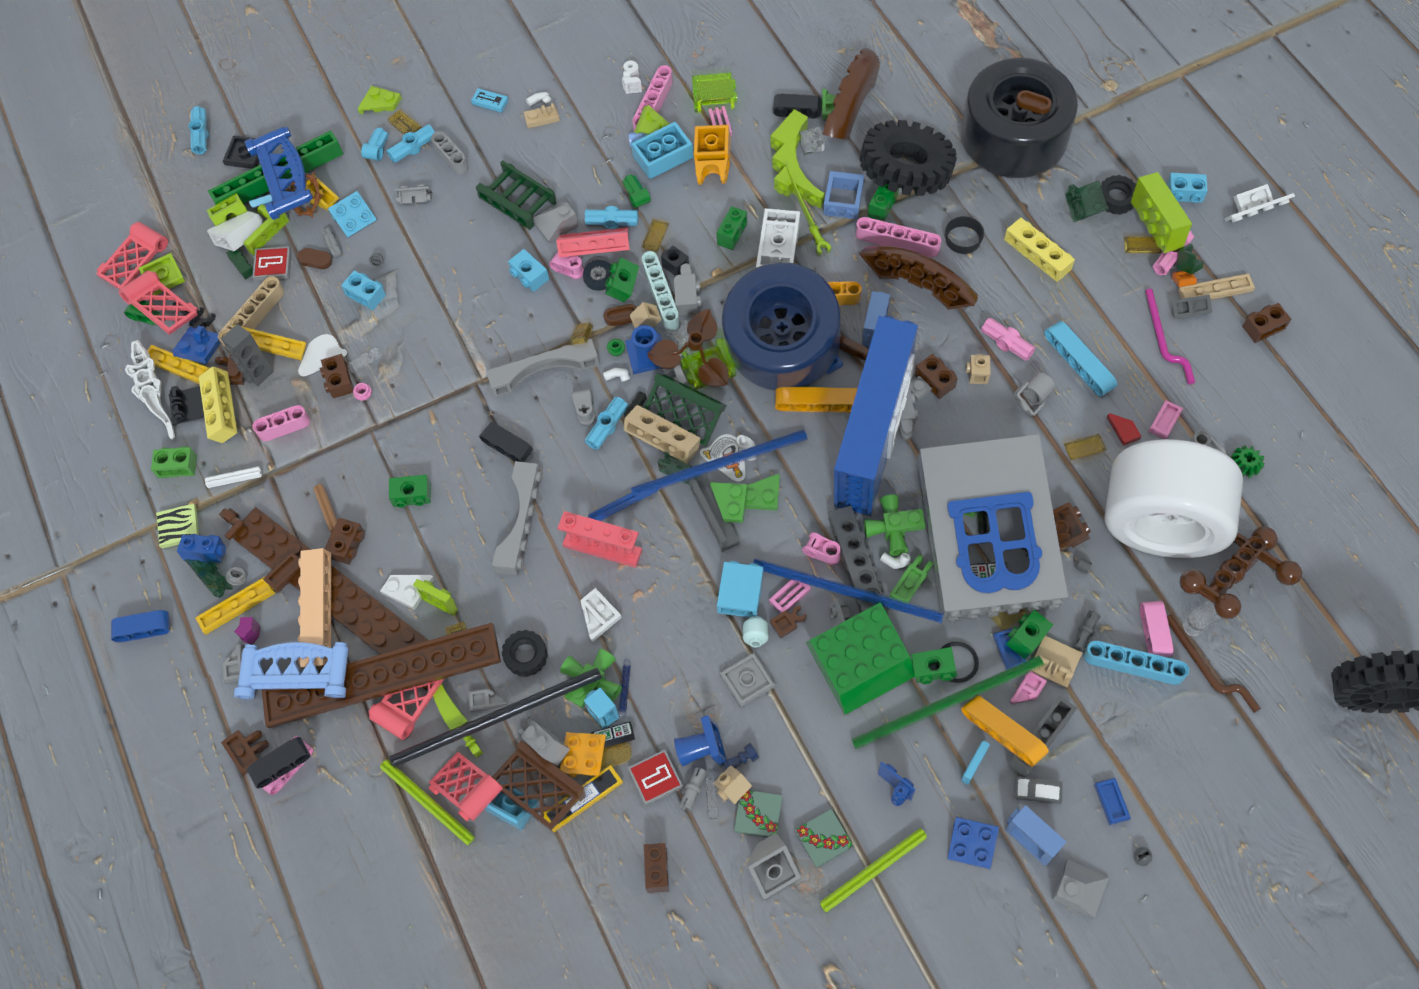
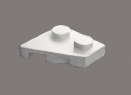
(401, 589)
(598, 614)

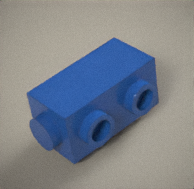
(201, 548)

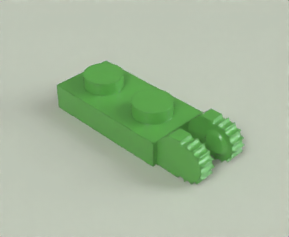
(911, 581)

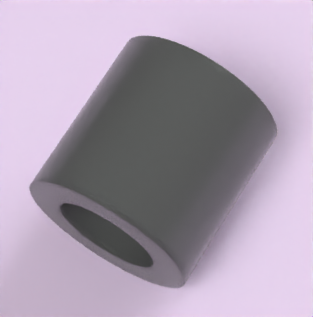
(1083, 565)

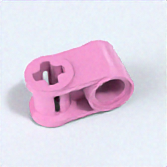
(568, 266)
(819, 547)

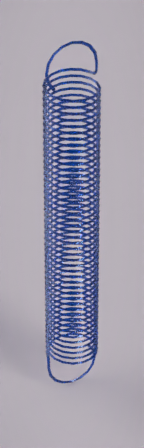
(626, 677)

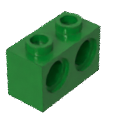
(732, 228)

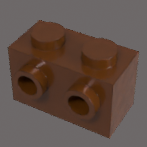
(345, 540)

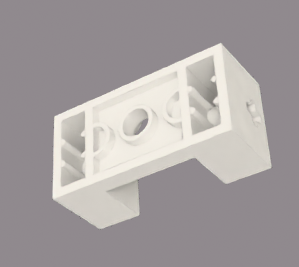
(778, 226)

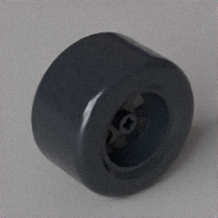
(1009, 143)

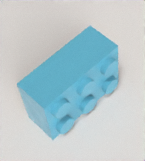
(662, 150)

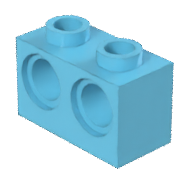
(1188, 186)
(363, 290)

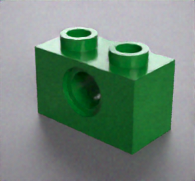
(882, 203)
(621, 280)
(402, 485)
(1024, 643)
(942, 657)

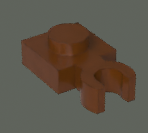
(786, 623)

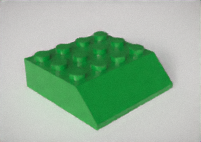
(862, 658)

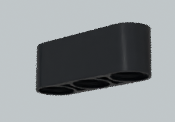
(806, 104)
(506, 442)
(278, 762)

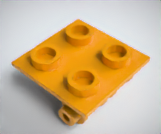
(584, 754)

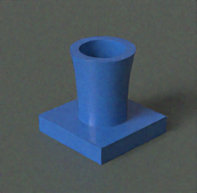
(641, 342)
(701, 745)

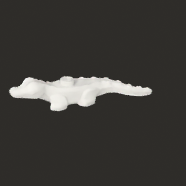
(147, 386)

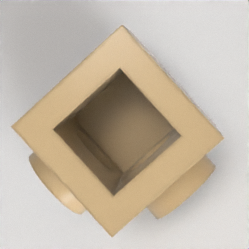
(645, 315)
(978, 369)
(732, 785)

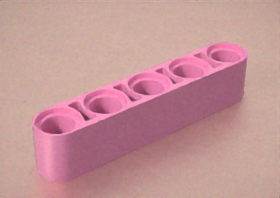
(656, 92)
(899, 236)

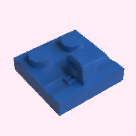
(197, 345)

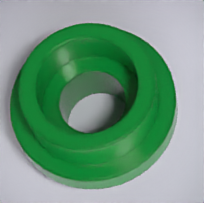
(615, 351)

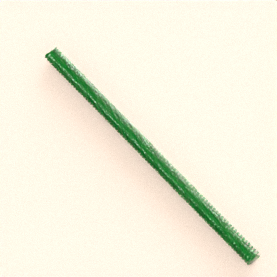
(949, 700)

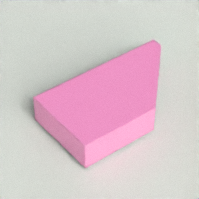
(1029, 688)

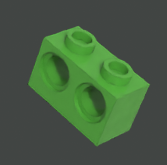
(174, 462)

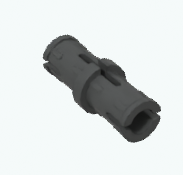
(1086, 631)

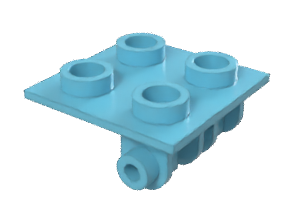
(352, 214)

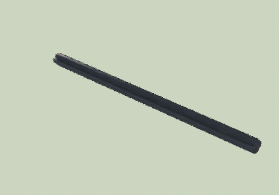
(495, 717)

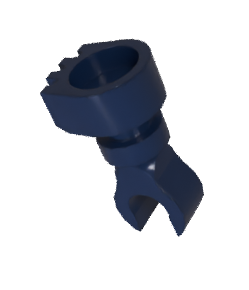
(736, 761)

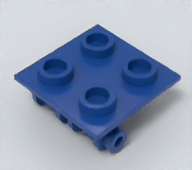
(903, 787)
(973, 842)

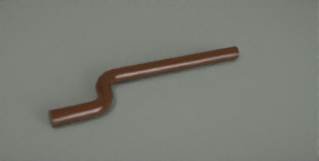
(1207, 672)

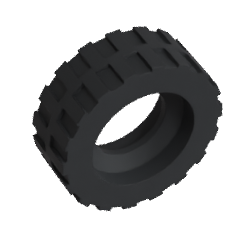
(1121, 183)
(524, 668)

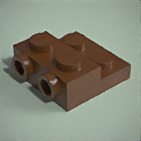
(1069, 527)

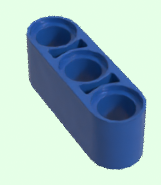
(140, 626)

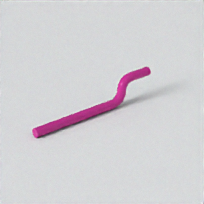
(1162, 342)

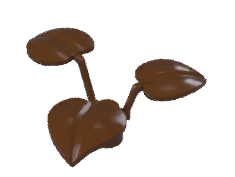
(700, 328)

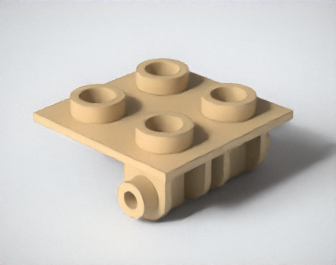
(1059, 661)

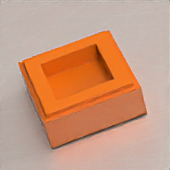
(1183, 279)

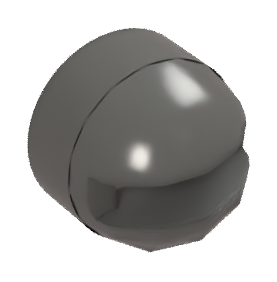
(374, 262)
(1144, 861)

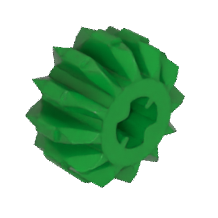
(1248, 460)

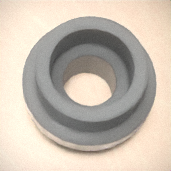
(235, 576)

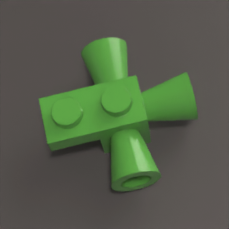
(895, 524)
(573, 668)

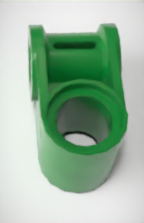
(136, 315)

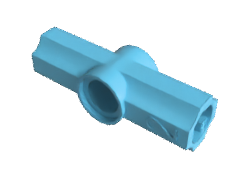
(198, 130)
(410, 143)
(611, 217)
(600, 430)

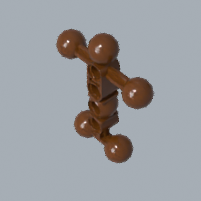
(1234, 570)

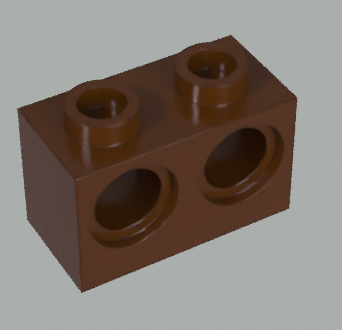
(1266, 322)
(338, 375)
(934, 377)
(656, 868)

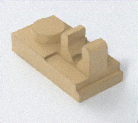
(541, 116)

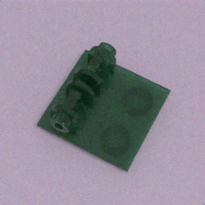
(1085, 200)
(210, 576)

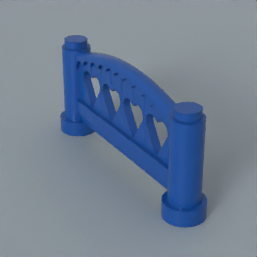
(282, 200)

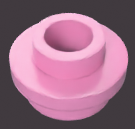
(360, 387)

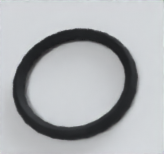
(974, 656)

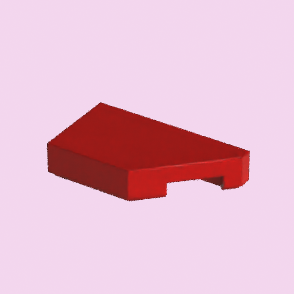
(1124, 428)

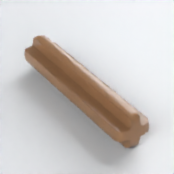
(325, 506)

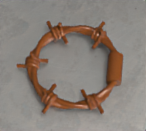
(309, 212)

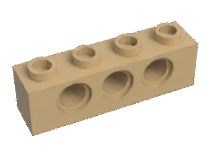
(661, 434)

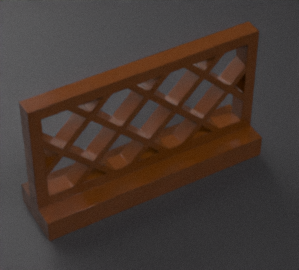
(552, 775)

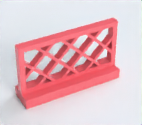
(593, 242)

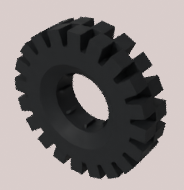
(930, 149)
(1378, 682)

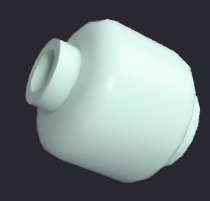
(755, 631)

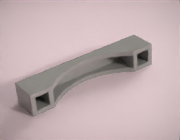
(507, 377)
(509, 553)

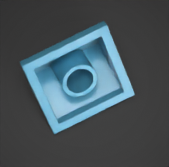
(509, 811)

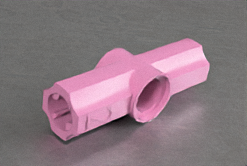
(1167, 260)
(1008, 339)

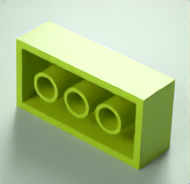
(1161, 212)

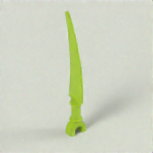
(820, 242)
(454, 718)

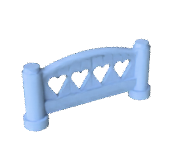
(331, 676)

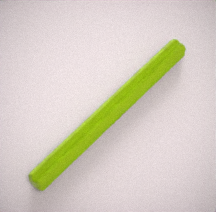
(427, 802)
(873, 870)

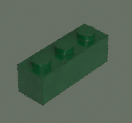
(240, 263)

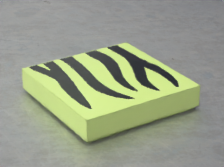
(175, 523)

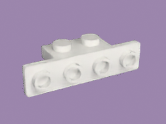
(1255, 199)

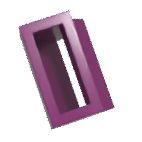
(248, 630)

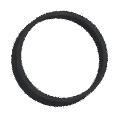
(965, 222)

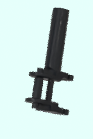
(204, 322)

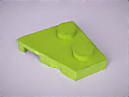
(379, 100)
(650, 121)

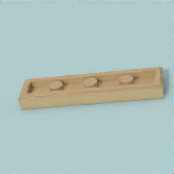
(1219, 288)

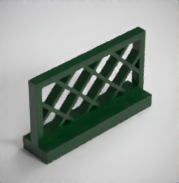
(690, 394)

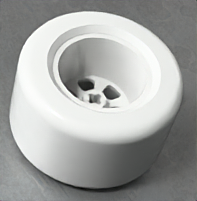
(1174, 498)

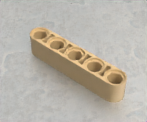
(256, 306)

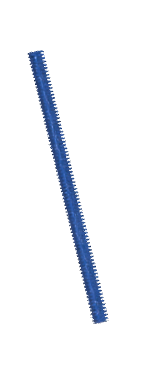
(719, 462)
(849, 591)

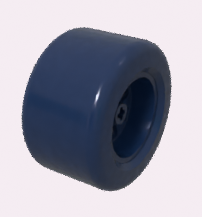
(758, 296)

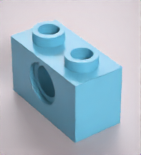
(536, 274)
(601, 708)

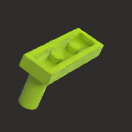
(265, 231)

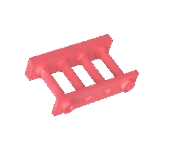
(600, 539)

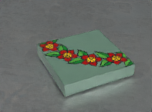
(758, 814)
(823, 838)

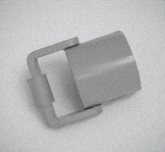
(1035, 391)

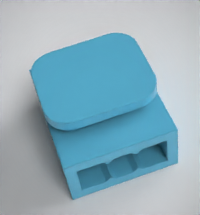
(740, 589)

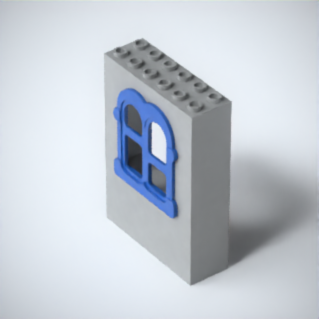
(988, 479)

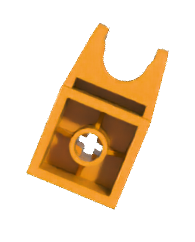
(712, 151)

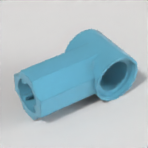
(374, 148)

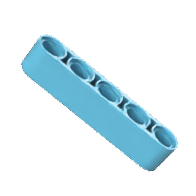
(1080, 358)
(1145, 660)

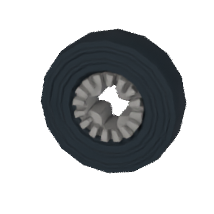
(589, 274)

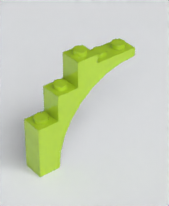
(785, 142)

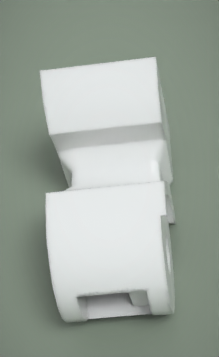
(631, 80)

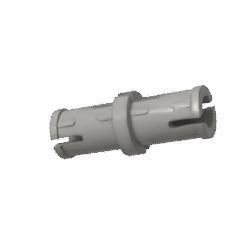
(692, 789)

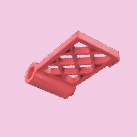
(141, 236)
(143, 289)
(397, 720)
(477, 795)

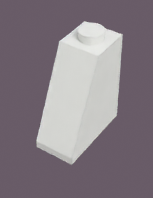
(235, 231)

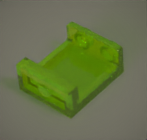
(713, 89)
(694, 362)

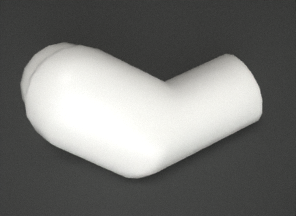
(544, 96)
(616, 372)
(745, 442)
(896, 563)

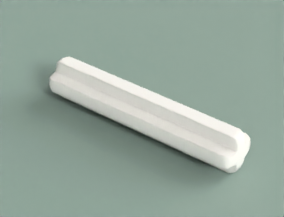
(232, 477)

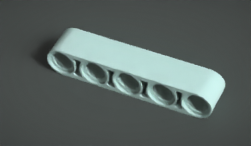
(657, 282)

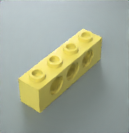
(1039, 249)
(217, 405)

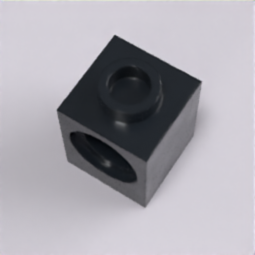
(674, 254)

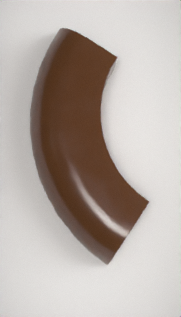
(853, 88)
(920, 271)

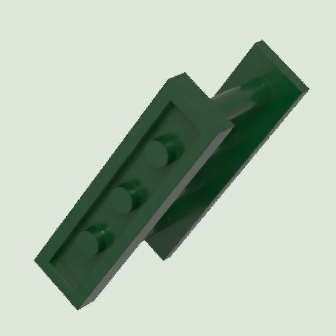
(512, 209)

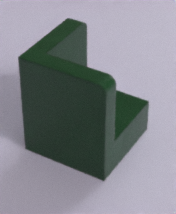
(1187, 260)

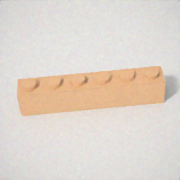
(315, 601)

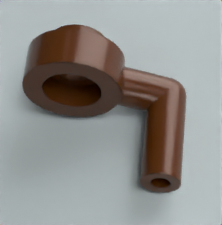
(230, 517)

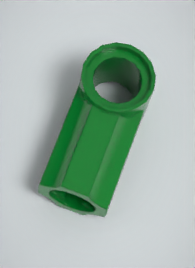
(638, 195)

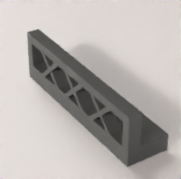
(707, 503)

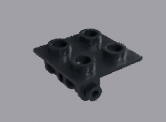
(185, 404)

